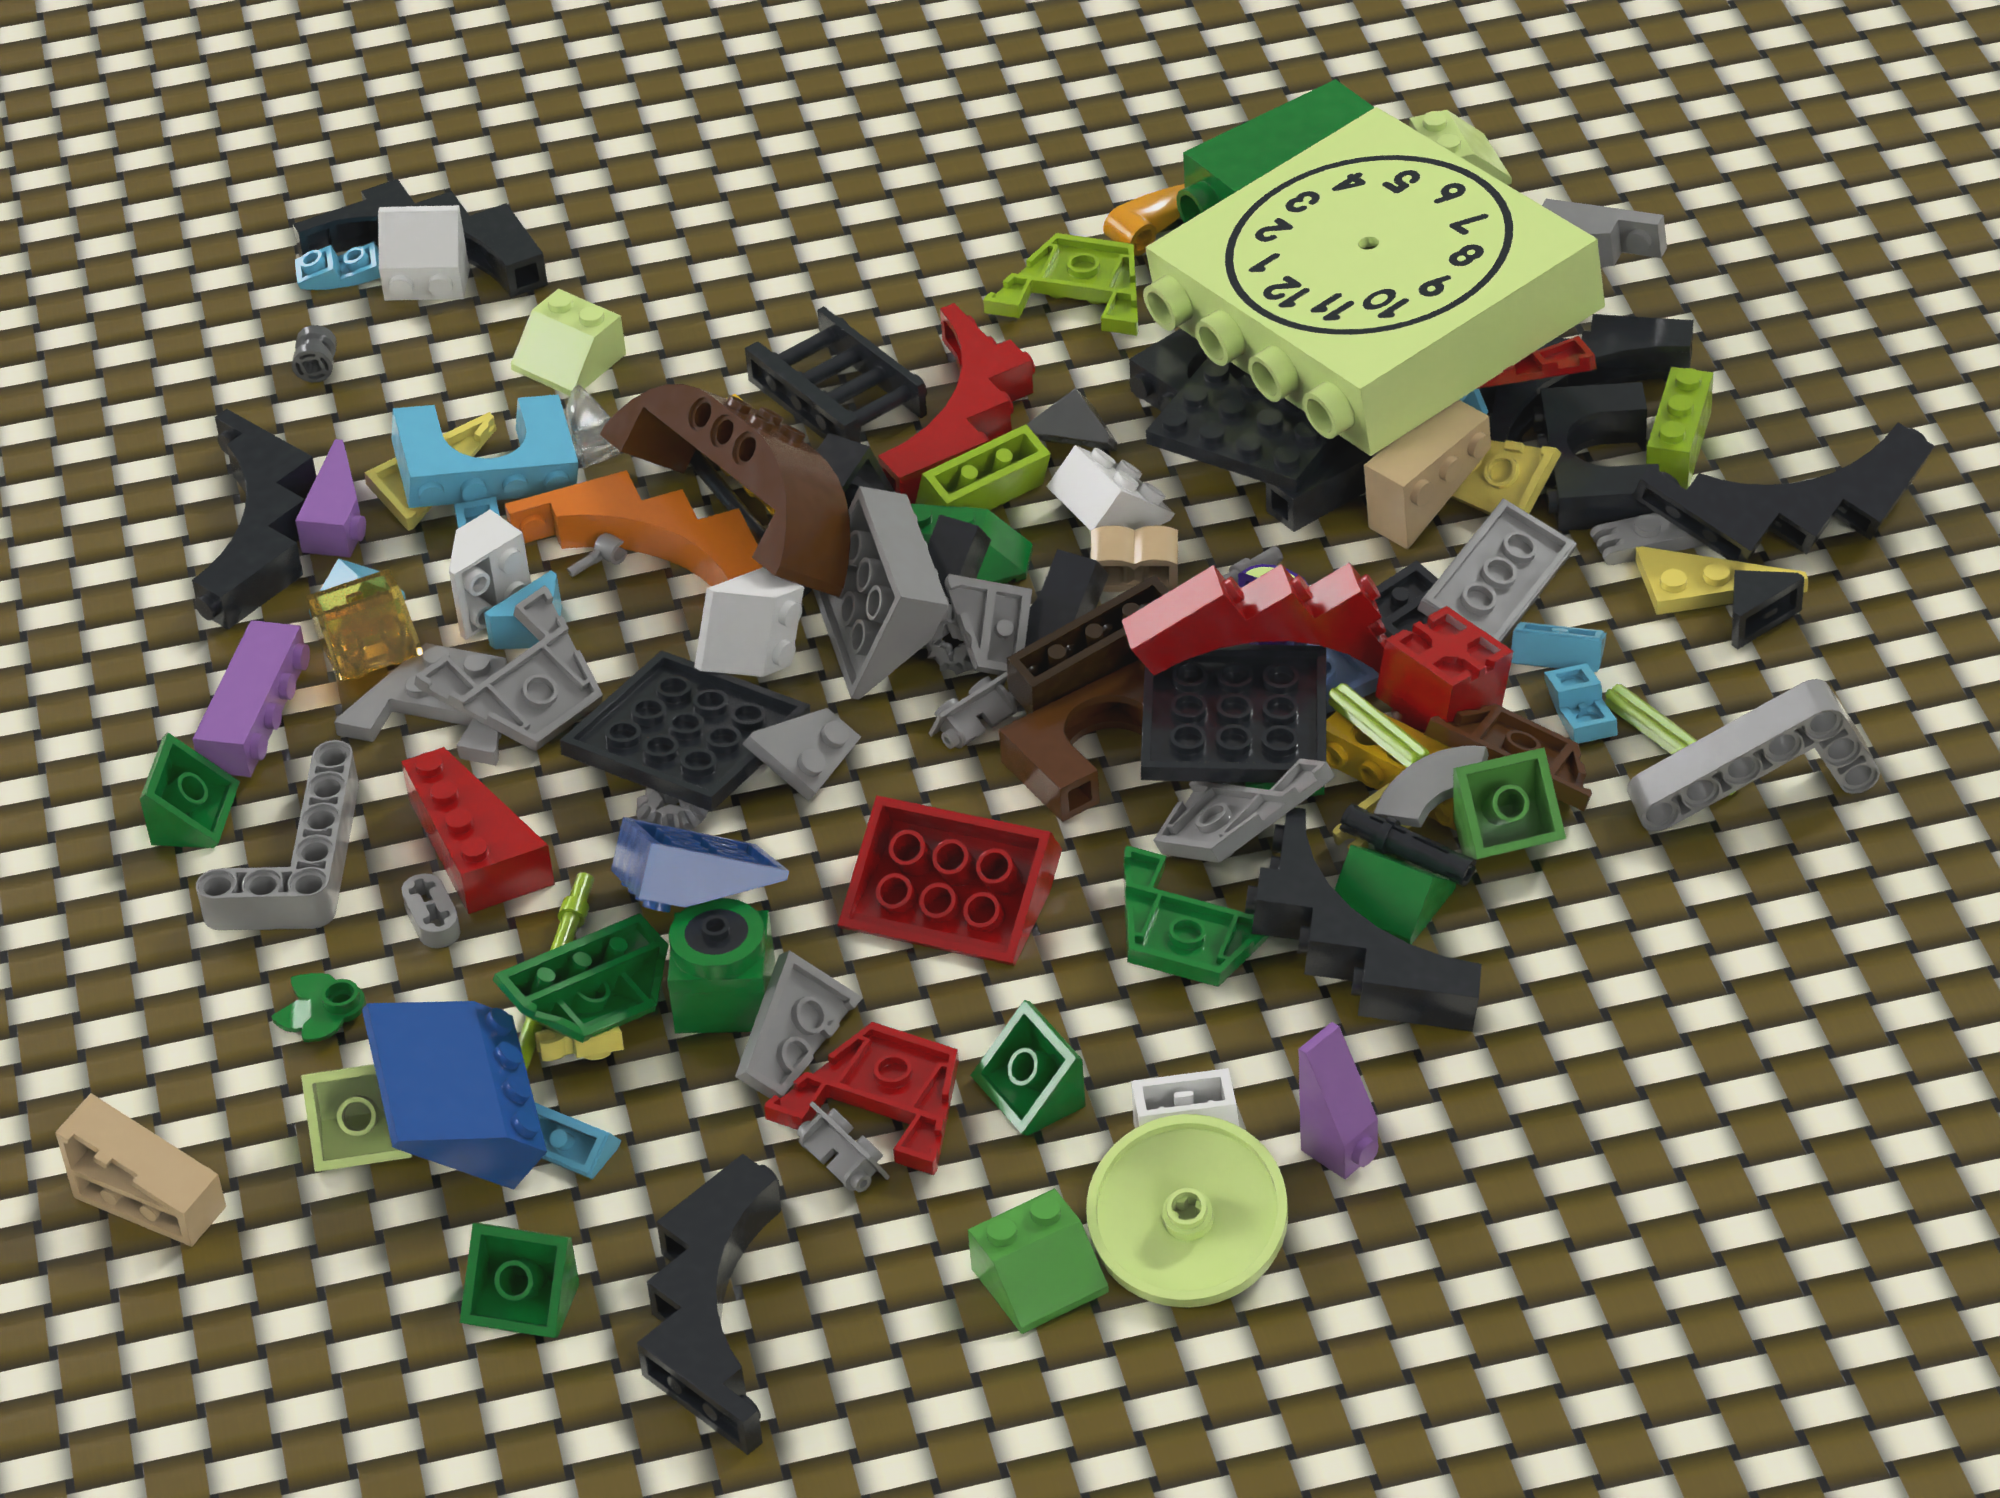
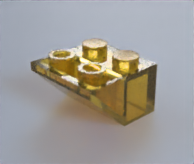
(364, 625)

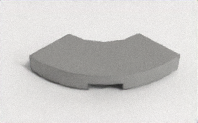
(1426, 784)

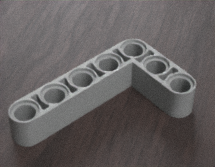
(1751, 748)
(308, 889)

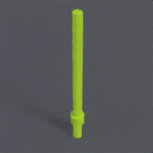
(571, 917)

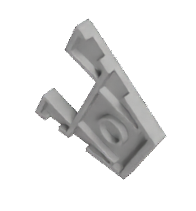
(400, 695)
(531, 695)
(1227, 816)

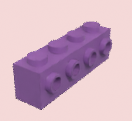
(252, 696)

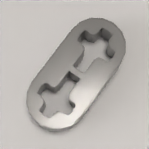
(422, 912)

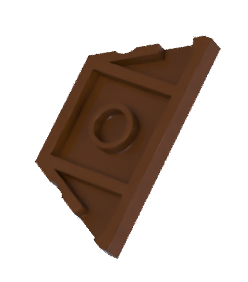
(1509, 734)

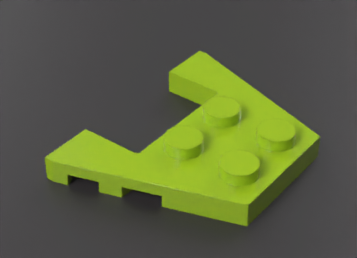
(1079, 270)

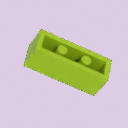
(1681, 423)
(988, 473)

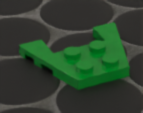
(1179, 931)

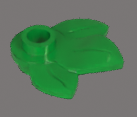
(320, 1006)

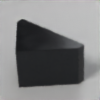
(1763, 602)

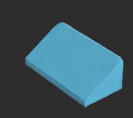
(1557, 646)
(575, 1143)

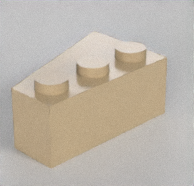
(1422, 471)
(137, 1173)

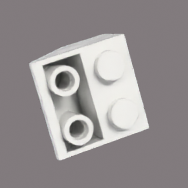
(1107, 492)
(485, 568)
(1191, 1093)

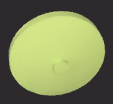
(1187, 1210)

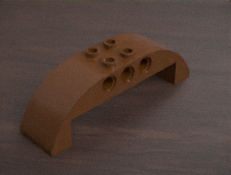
(811, 519)

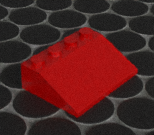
(949, 880)

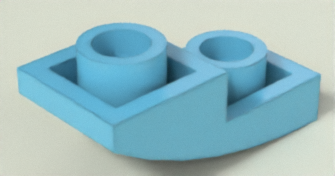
(326, 270)

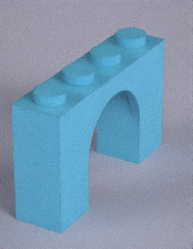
(443, 476)

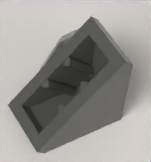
(1073, 422)

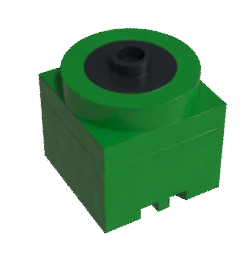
(719, 966)

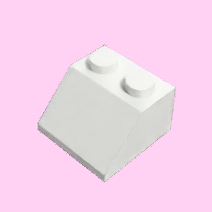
(422, 253)
(749, 625)

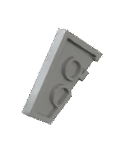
(792, 1022)

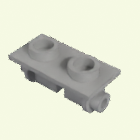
(960, 719)
(855, 1159)

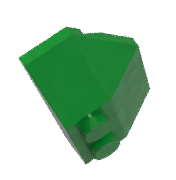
(1008, 551)
(591, 981)

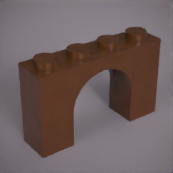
(1041, 743)

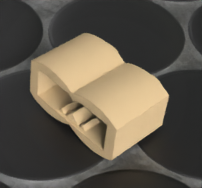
(1136, 555)

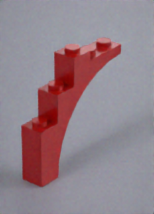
(977, 410)
(1275, 607)

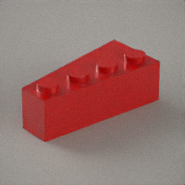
(475, 835)

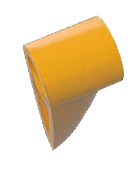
(1143, 218)

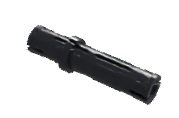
(1391, 837)

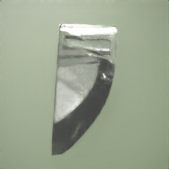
(585, 424)

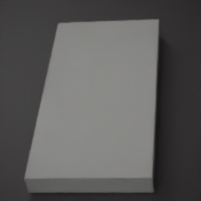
(1500, 571)

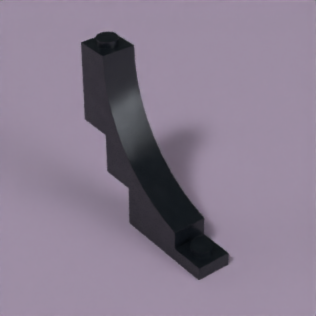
(1738, 516)
(264, 548)
(689, 1350)

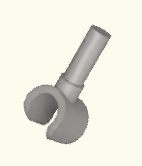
(605, 548)

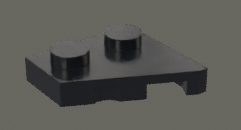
(1402, 596)

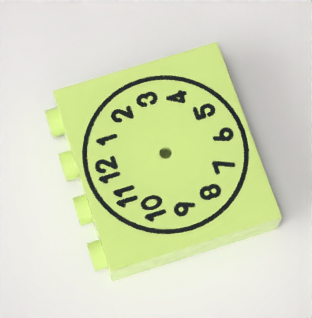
(1373, 280)

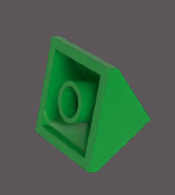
(186, 797)
(1391, 892)
(1032, 1072)
(518, 1280)

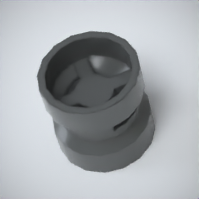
(314, 353)

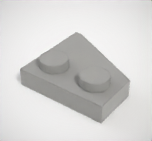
(990, 619)
(804, 748)

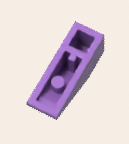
(331, 513)
(1335, 1109)

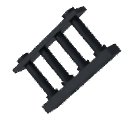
(823, 409)

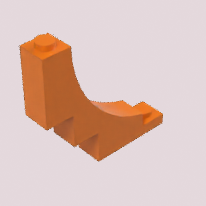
(659, 526)

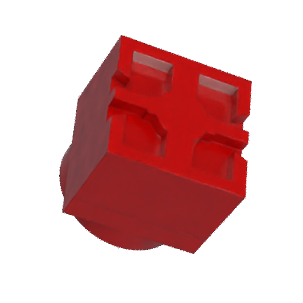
(1442, 670)

